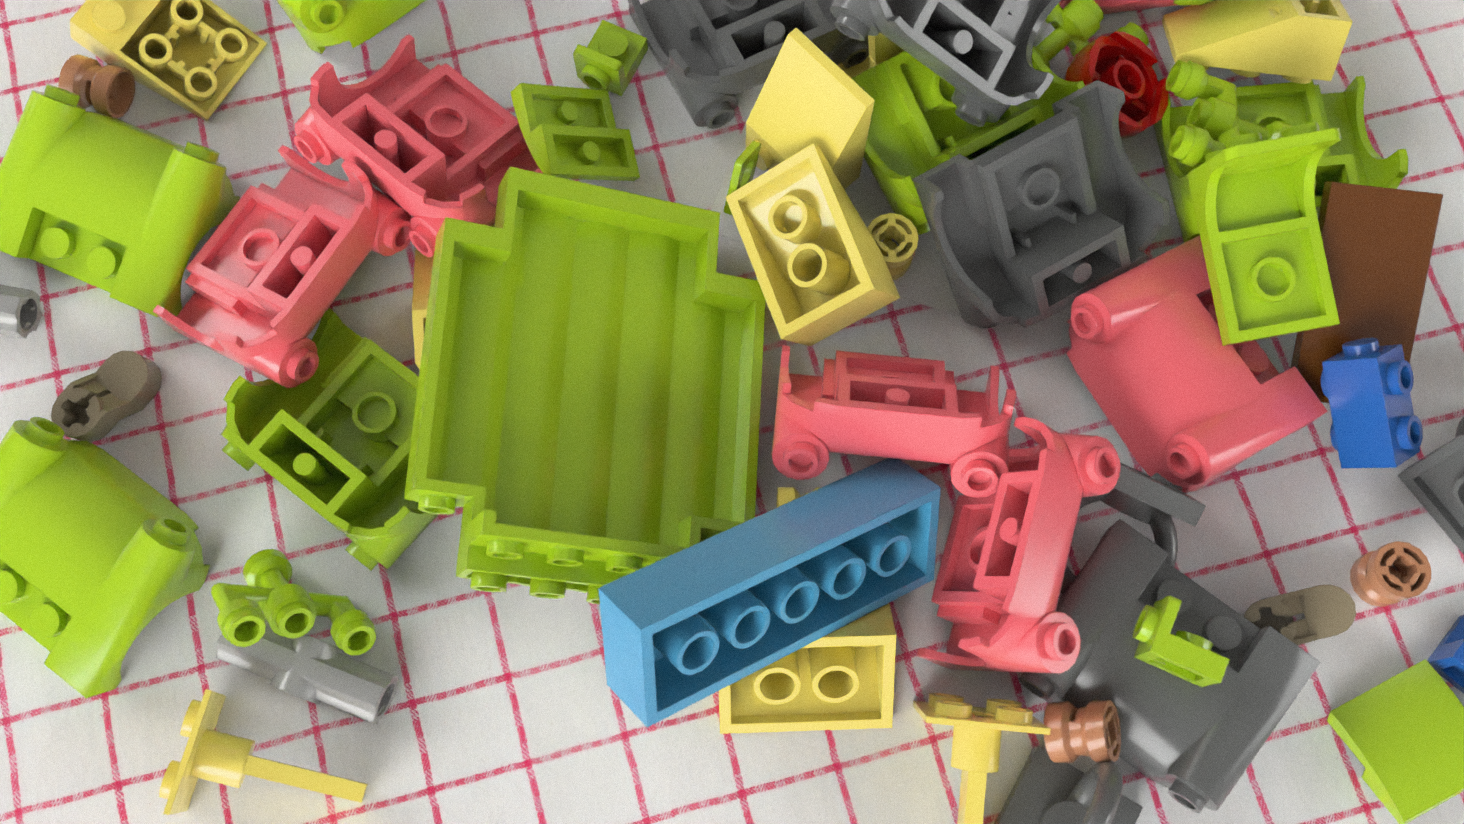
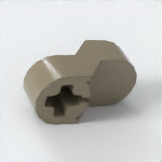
(100, 400)
(1326, 611)

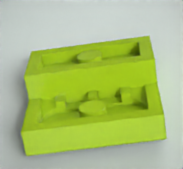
(574, 133)
(1407, 740)

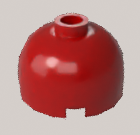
(1126, 65)

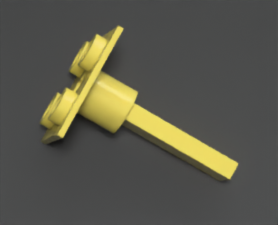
(977, 741)
(230, 758)

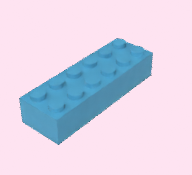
(767, 587)

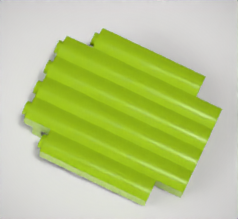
(585, 386)

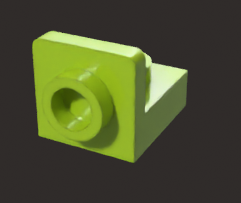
(610, 58)
(1178, 654)

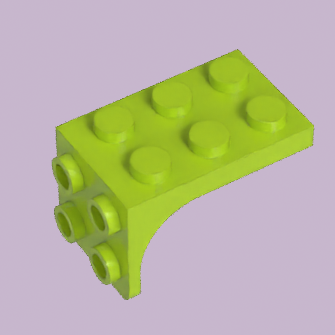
(1265, 234)

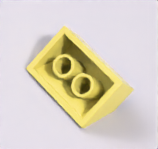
(823, 686)

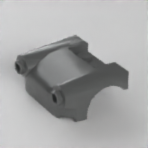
(968, 43)
(731, 45)
(1042, 214)
(1169, 727)

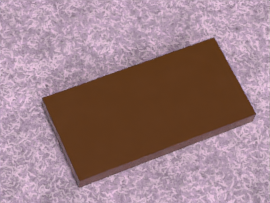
(1378, 269)

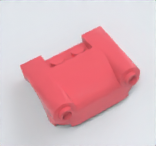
(418, 138)
(283, 264)
(1169, 385)
(895, 412)
(1012, 553)

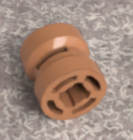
(105, 88)
(1381, 583)
(1082, 731)

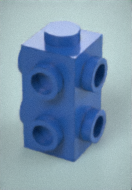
(1371, 405)

